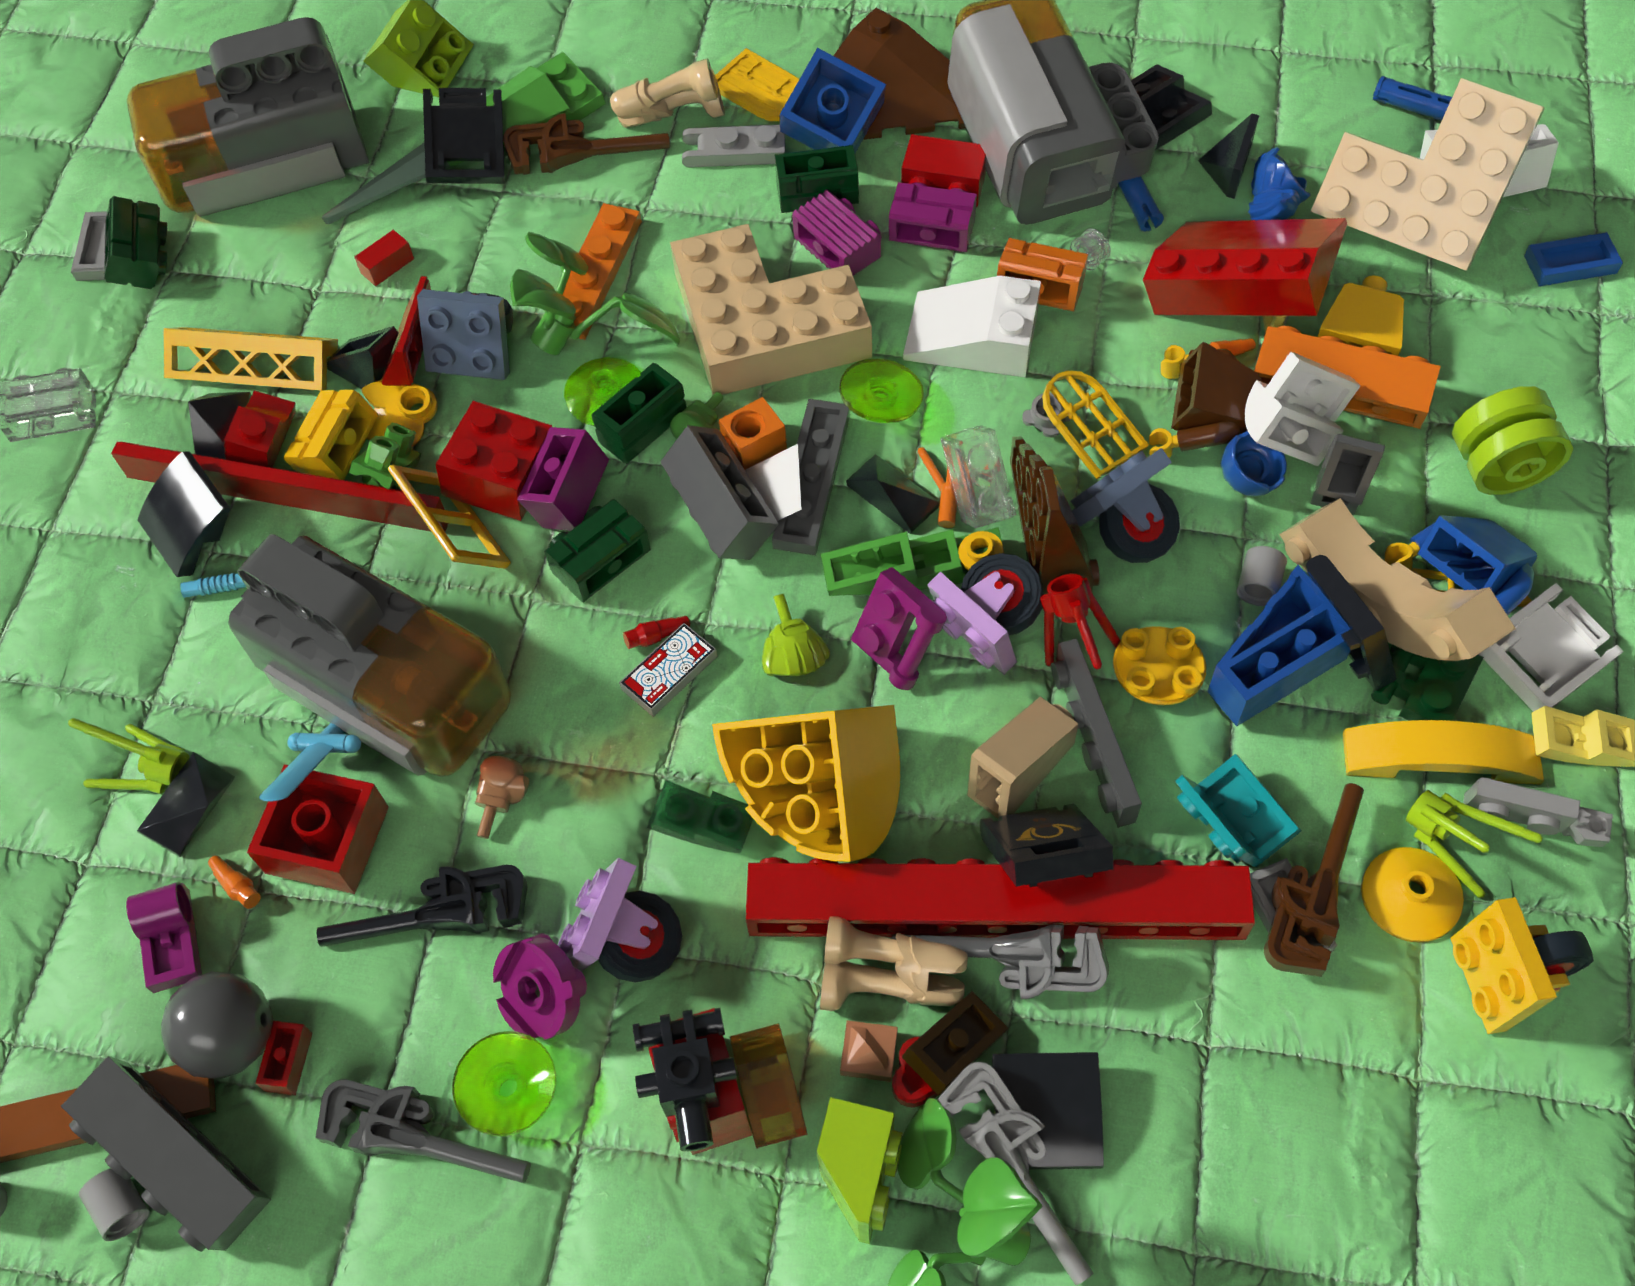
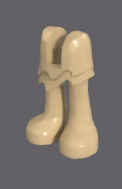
(651, 102)
(913, 963)

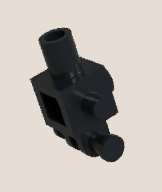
(685, 1072)

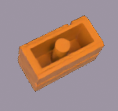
(1057, 269)

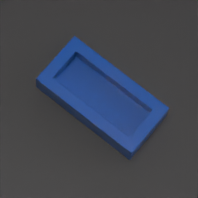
(1573, 259)

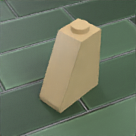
(1020, 756)

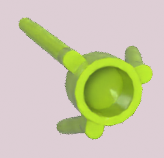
(158, 761)
(1437, 817)

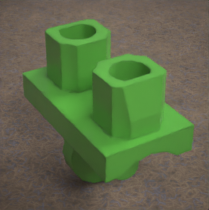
(383, 451)

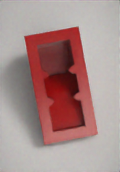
(259, 430)

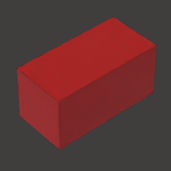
(384, 257)
(284, 1058)

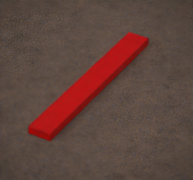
(284, 487)

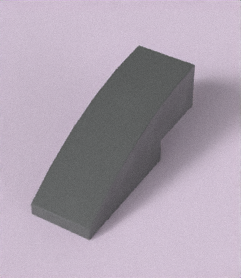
(1347, 472)

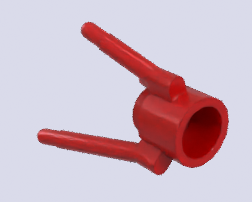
(1069, 599)

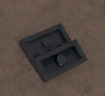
(1169, 104)
(183, 513)
(1065, 1097)

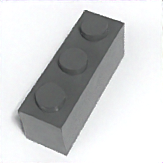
(719, 493)

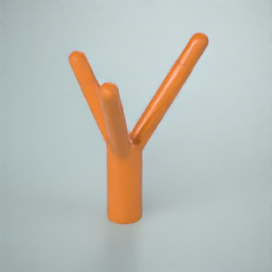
(948, 502)

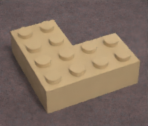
(1447, 198)
(762, 329)

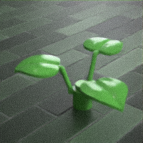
(558, 320)
(993, 1201)

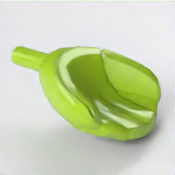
(792, 646)

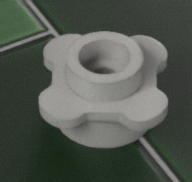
(1036, 417)

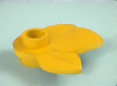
(394, 406)

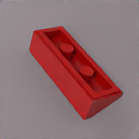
(408, 345)

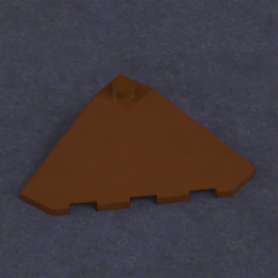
(910, 68)
(1047, 522)

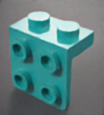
(1240, 810)

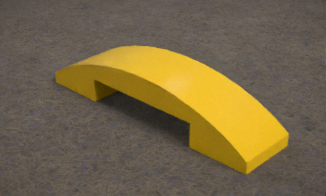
(1442, 747)

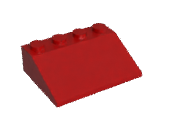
(1244, 267)

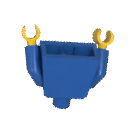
(1474, 556)

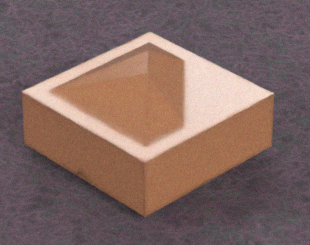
(869, 1051)

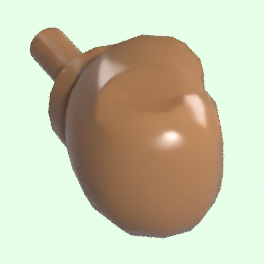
(499, 785)

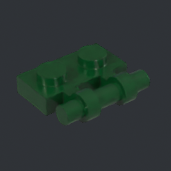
(1437, 690)

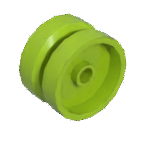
(1512, 440)

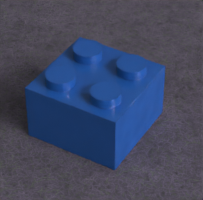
(831, 104)

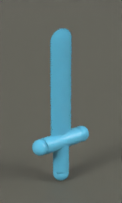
(313, 749)

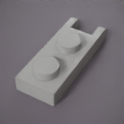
(733, 145)

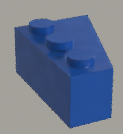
(1280, 651)

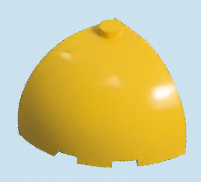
(818, 777)

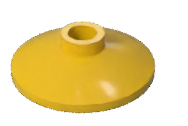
(1400, 909)

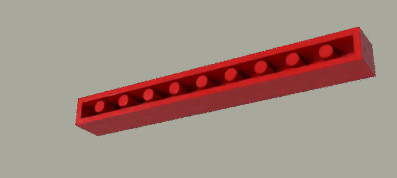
(983, 901)

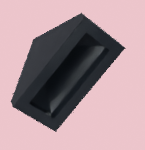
(1229, 156)
(364, 357)
(211, 419)
(892, 493)
(185, 804)

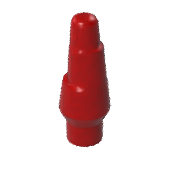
(652, 632)

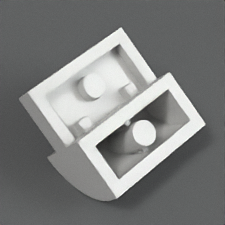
(1299, 408)

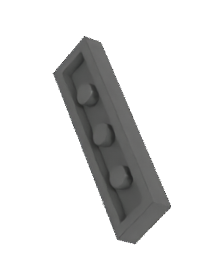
(819, 455)
(1100, 748)

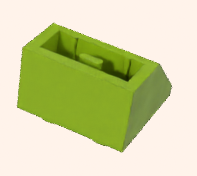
(418, 49)
(854, 1158)

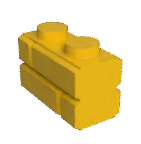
(331, 434)

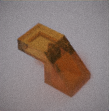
(768, 1086)

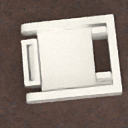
(1553, 647)

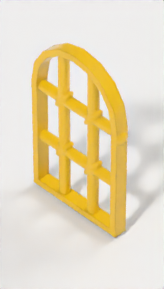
(1092, 438)

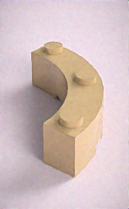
(1414, 615)

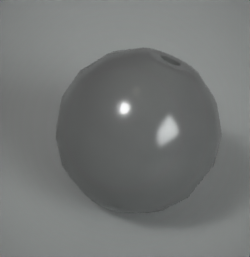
(216, 1025)

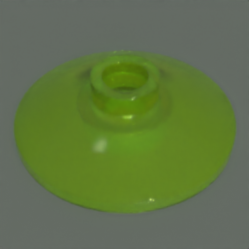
(584, 389)
(881, 390)
(489, 1065)

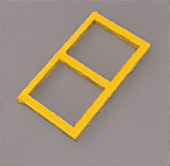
(465, 517)

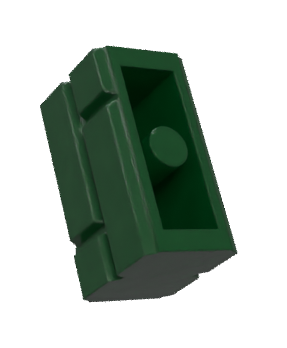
(811, 172)
(134, 243)
(639, 412)
(597, 549)

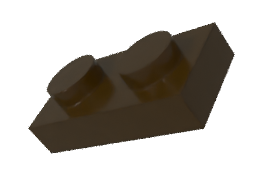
(954, 1042)

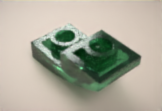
(701, 819)

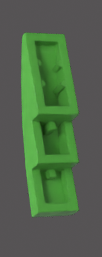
(919, 560)

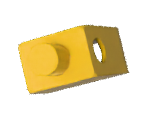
(1367, 316)

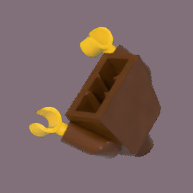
(1208, 398)

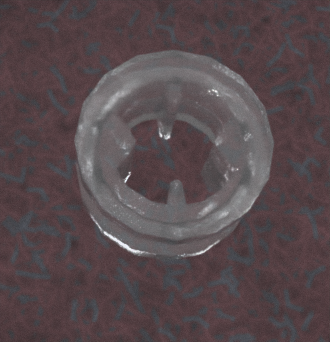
(1094, 244)

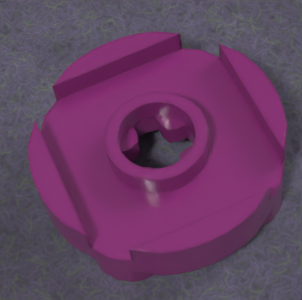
(560, 987)

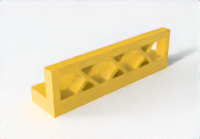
(252, 342)

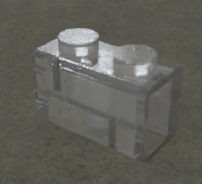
(46, 404)
(978, 476)

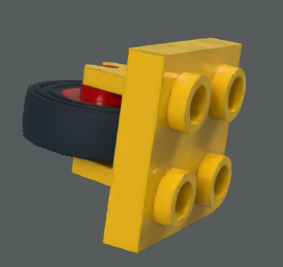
(1515, 965)

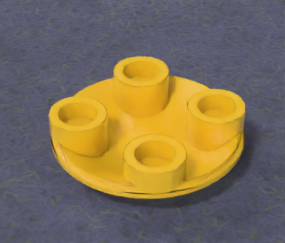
(1159, 664)

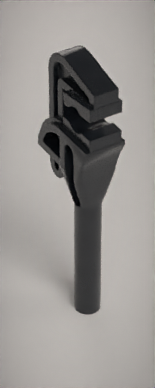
(453, 904)

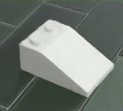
(976, 325)

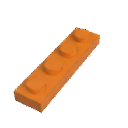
(604, 253)

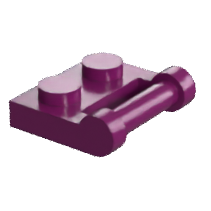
(887, 621)

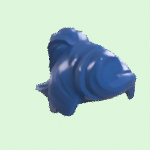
(1275, 189)

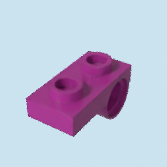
(166, 935)

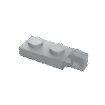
(1541, 811)

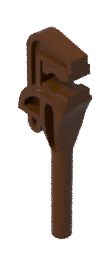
(563, 144)
(1312, 902)

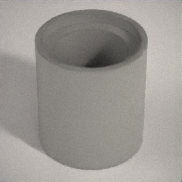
(1261, 575)
(113, 1204)

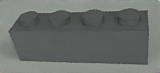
(165, 1155)

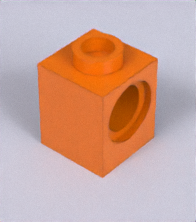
(761, 425)

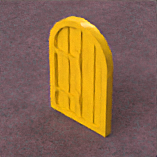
(756, 85)

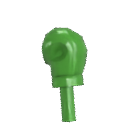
(696, 415)

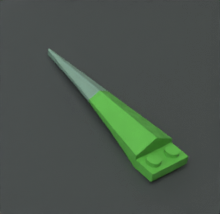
(526, 99)

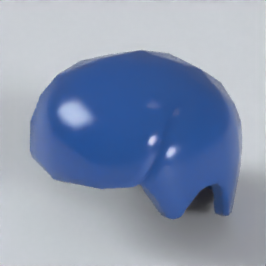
(1252, 467)

